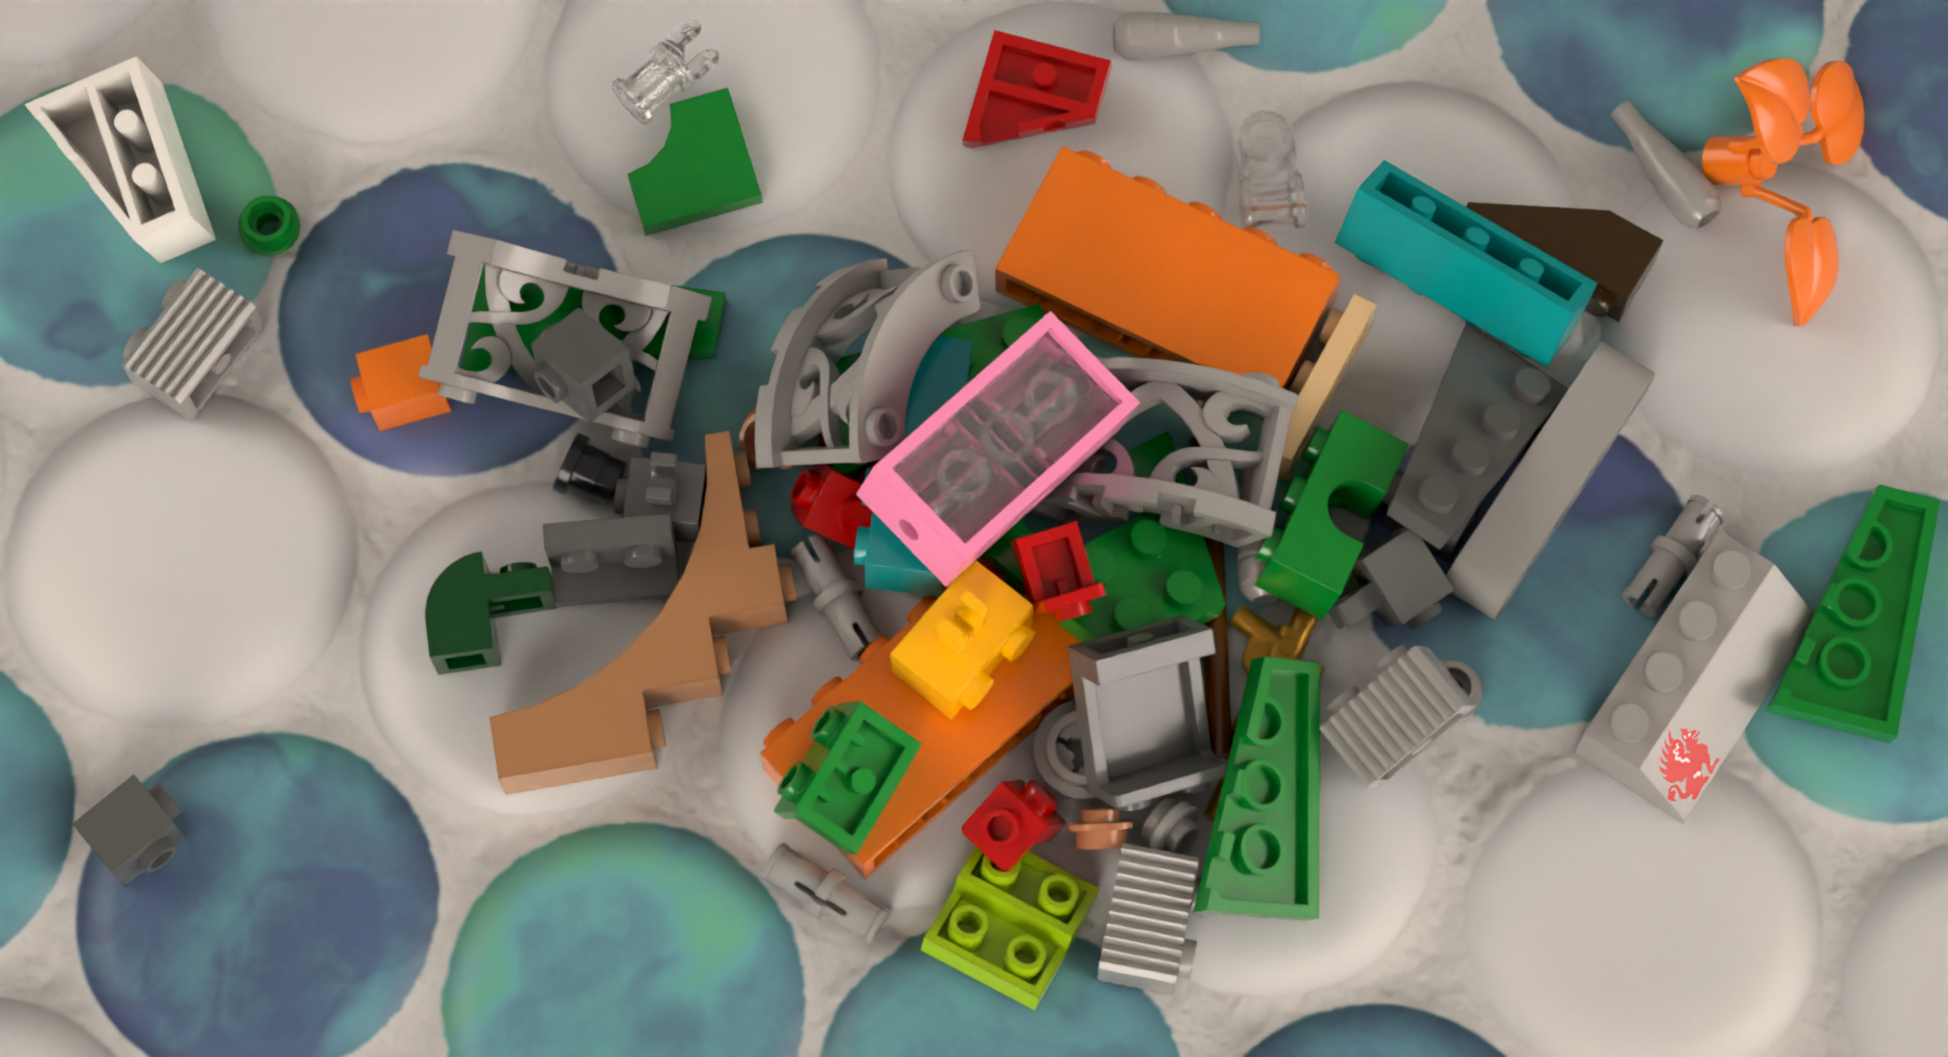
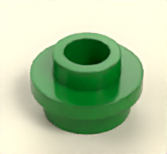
(263, 210)

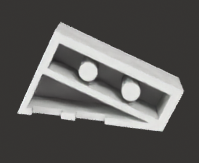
(131, 154)

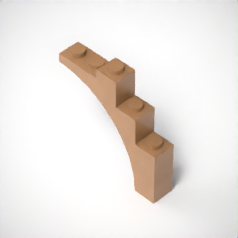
(605, 721)

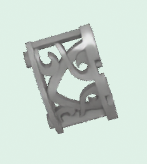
(510, 268)
(805, 387)
(1214, 502)

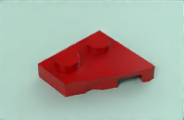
(1034, 91)

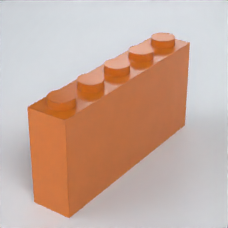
(1163, 274)
(952, 750)

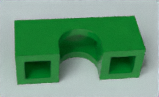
(1309, 555)

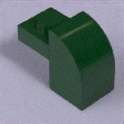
(467, 601)

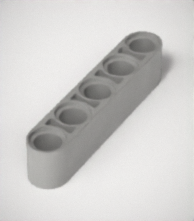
(1548, 480)

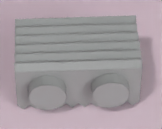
(192, 343)
(1396, 714)
(1149, 920)

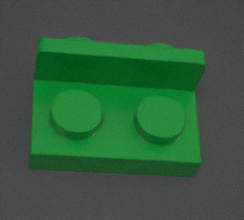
(846, 774)

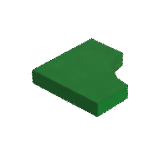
(699, 169)

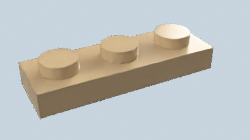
(1319, 381)

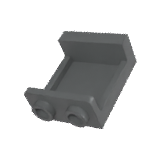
(1145, 712)

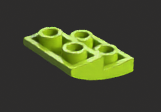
(1011, 924)

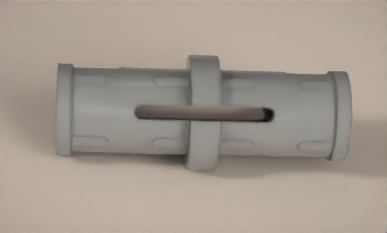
(1673, 556)
(836, 595)
(826, 893)

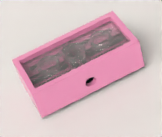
(997, 448)

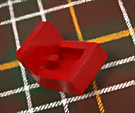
(828, 503)
(1057, 572)
(1013, 821)

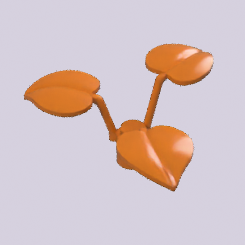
(1778, 104)

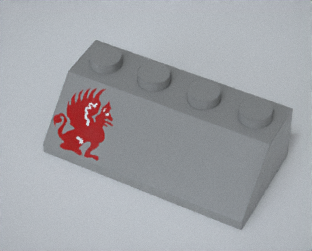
(1698, 678)

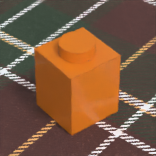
(392, 387)

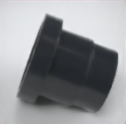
(589, 471)

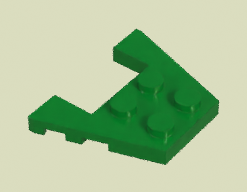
(1143, 566)

